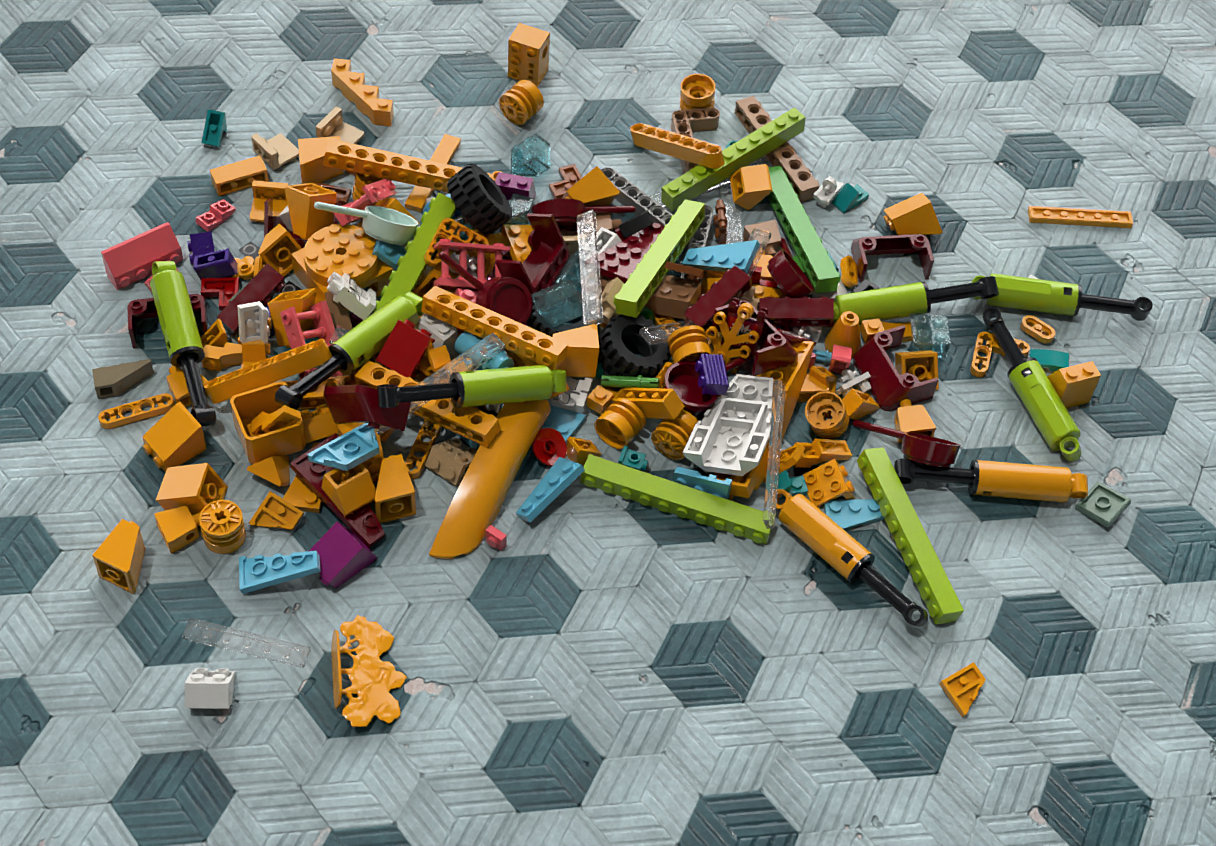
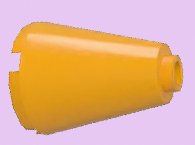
(845, 333)

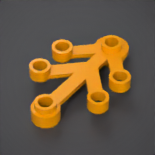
(730, 337)

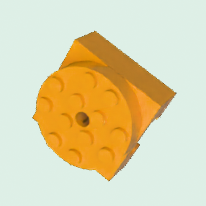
(340, 251)

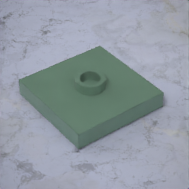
(1103, 504)

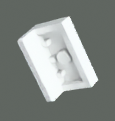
(253, 322)

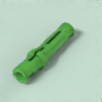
(630, 382)

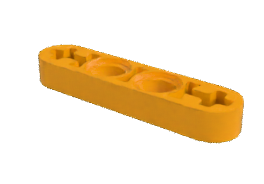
(137, 414)
(422, 446)

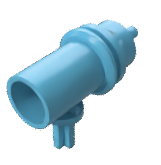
(500, 360)

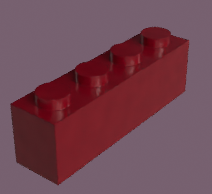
(732, 285)
(260, 288)
(799, 311)

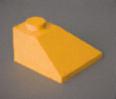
(277, 249)

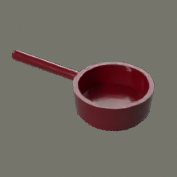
(566, 211)
(788, 274)
(498, 294)
(684, 381)
(918, 446)

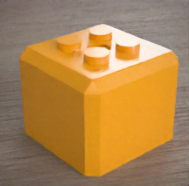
(274, 443)

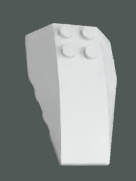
(735, 428)

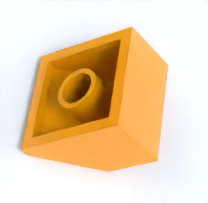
(919, 363)

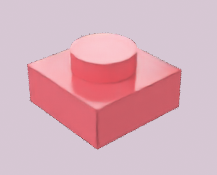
(496, 538)

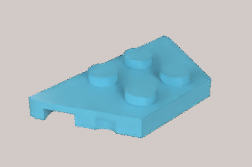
(347, 449)

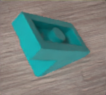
(214, 128)
(850, 197)
(792, 485)

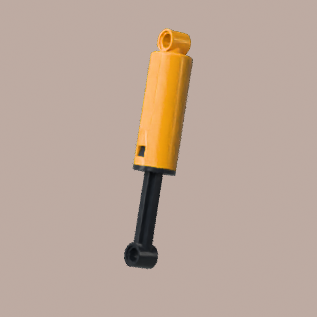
(1002, 479)
(841, 551)

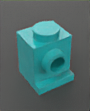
(633, 459)

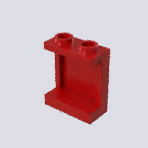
(405, 348)

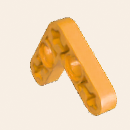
(442, 233)
(991, 346)

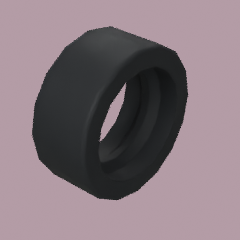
(635, 224)

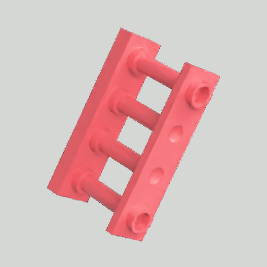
(373, 193)
(445, 281)
(323, 325)

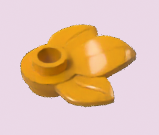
(245, 268)

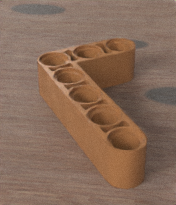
(693, 120)

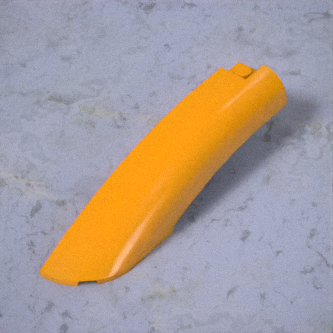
(489, 479)

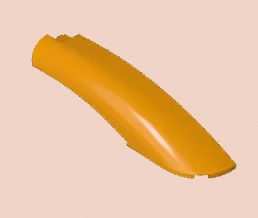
(792, 378)

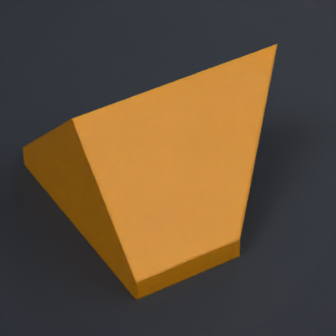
(824, 376)
(272, 469)

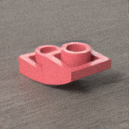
(217, 215)

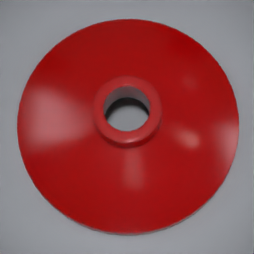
(553, 441)

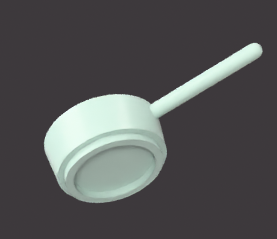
(379, 222)

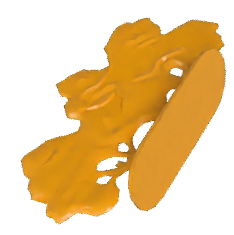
(369, 675)

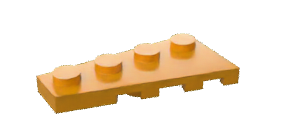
(302, 496)

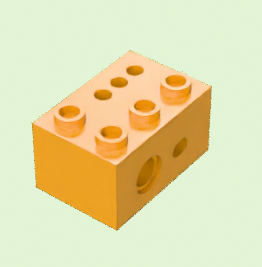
(528, 54)

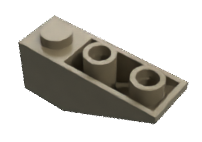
(117, 378)

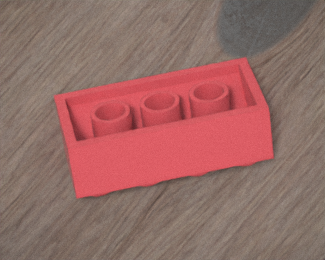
(134, 257)

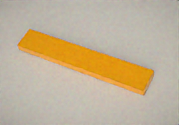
(442, 154)
(1080, 217)

